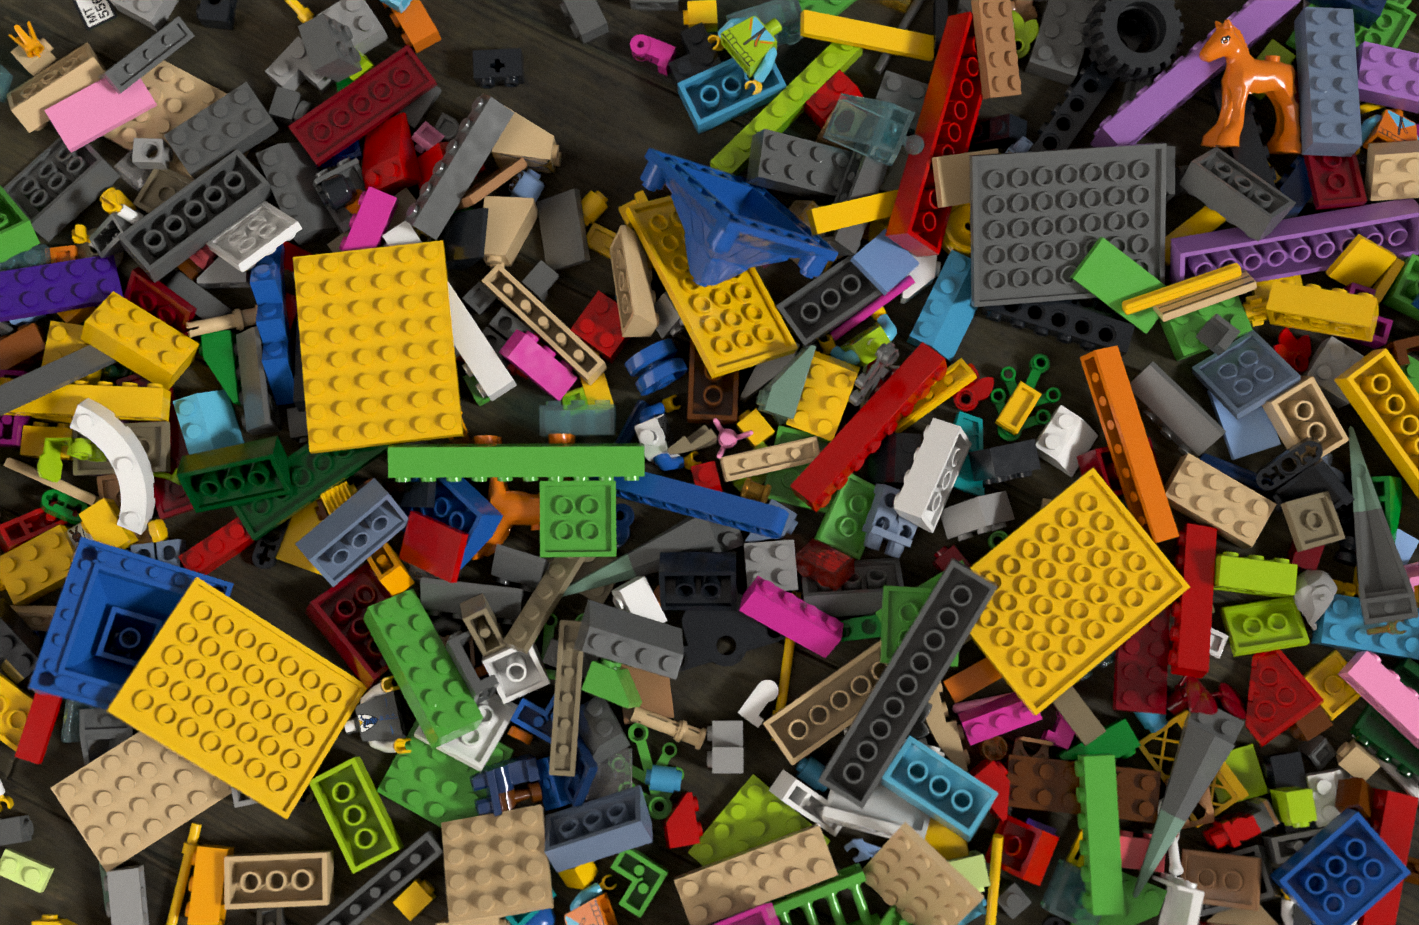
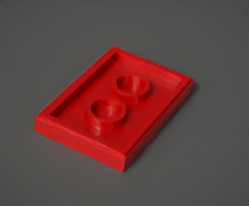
(433, 546)

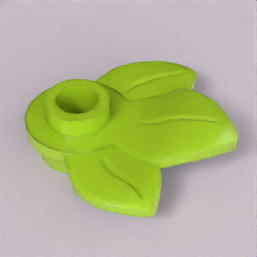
(1024, 32)

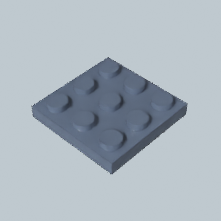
(1246, 374)

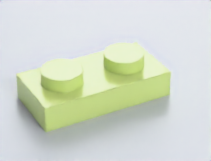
(25, 870)

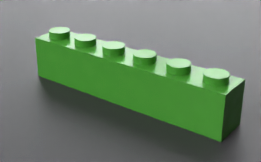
(1100, 834)

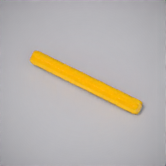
(1181, 288)

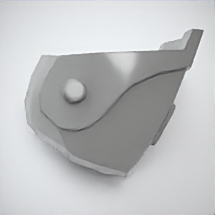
(1314, 594)

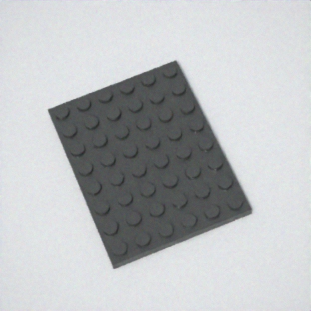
(1047, 209)

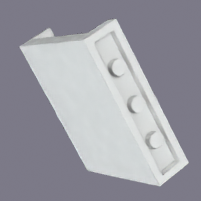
(881, 814)
(1181, 902)

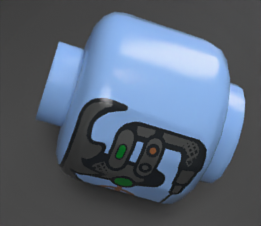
(526, 185)

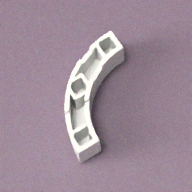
(126, 458)

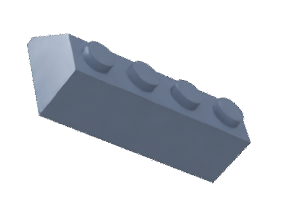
(353, 532)
(597, 829)

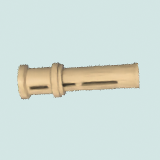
(238, 320)
(678, 730)

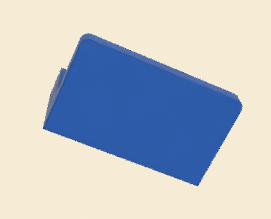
(551, 786)

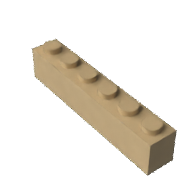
(544, 324)

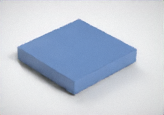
(884, 262)

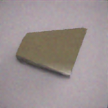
(700, 439)

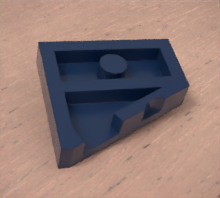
(585, 771)

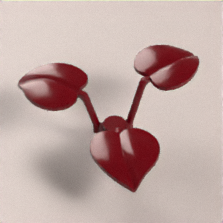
(1200, 700)

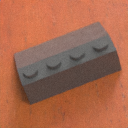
(60, 186)

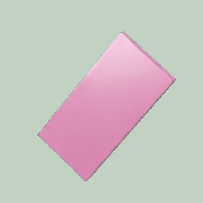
(97, 111)

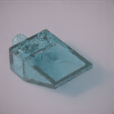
(864, 128)

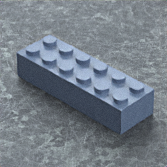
(1327, 82)

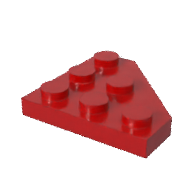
(1277, 696)

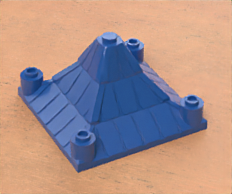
(732, 221)
(107, 621)

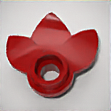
(1294, 351)
(976, 390)

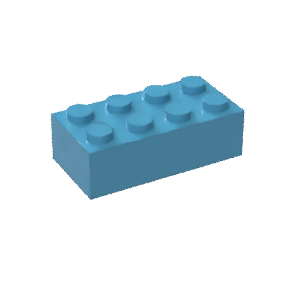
(721, 94)
(1344, 628)

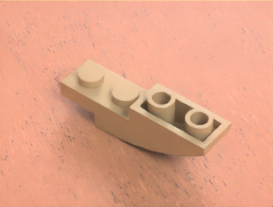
(946, 734)

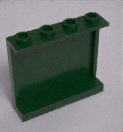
(1376, 732)

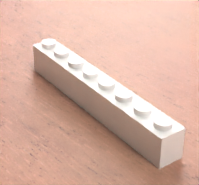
(468, 339)

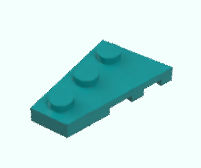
(973, 429)

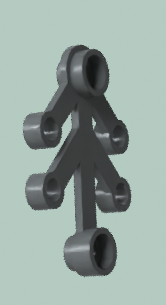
(886, 355)

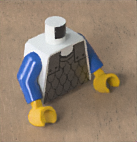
(658, 437)

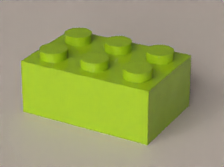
(1254, 575)

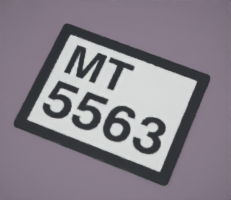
(95, 12)

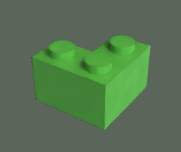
(645, 878)

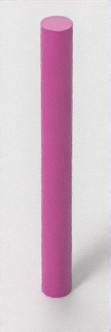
(872, 308)

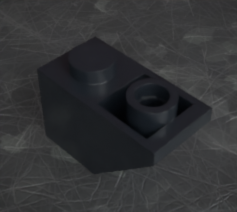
(998, 131)

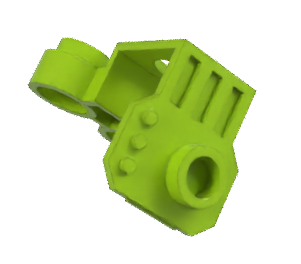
(50, 464)

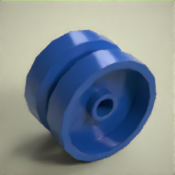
(656, 367)

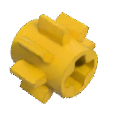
(1255, 310)

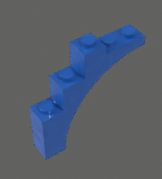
(273, 324)

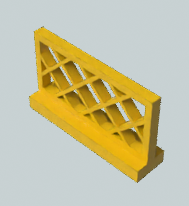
(1225, 774)

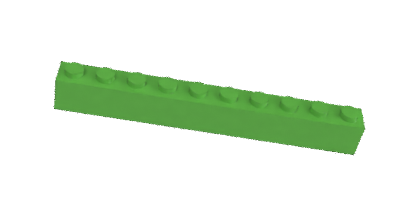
(516, 460)

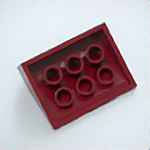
(340, 619)

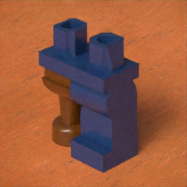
(499, 782)

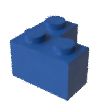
(535, 718)

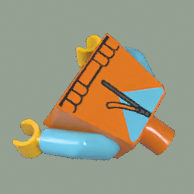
(1388, 127)
(592, 906)

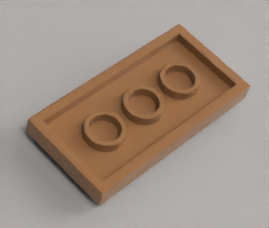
(996, 48)

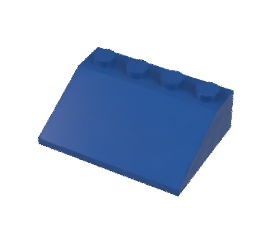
(464, 509)
(1340, 871)

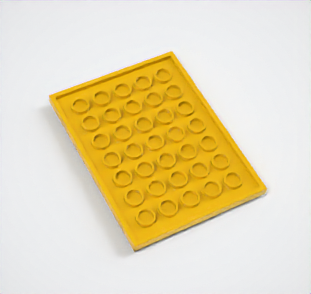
(377, 347)
(1070, 591)
(238, 698)

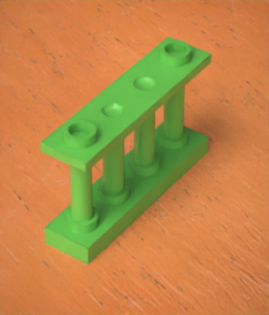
(849, 878)

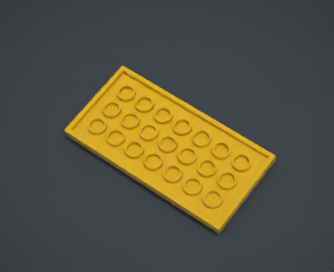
(728, 322)

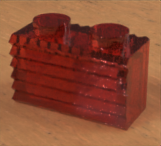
(824, 564)

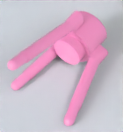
(728, 438)

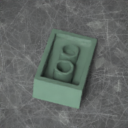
(785, 389)

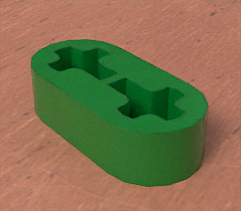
(61, 511)

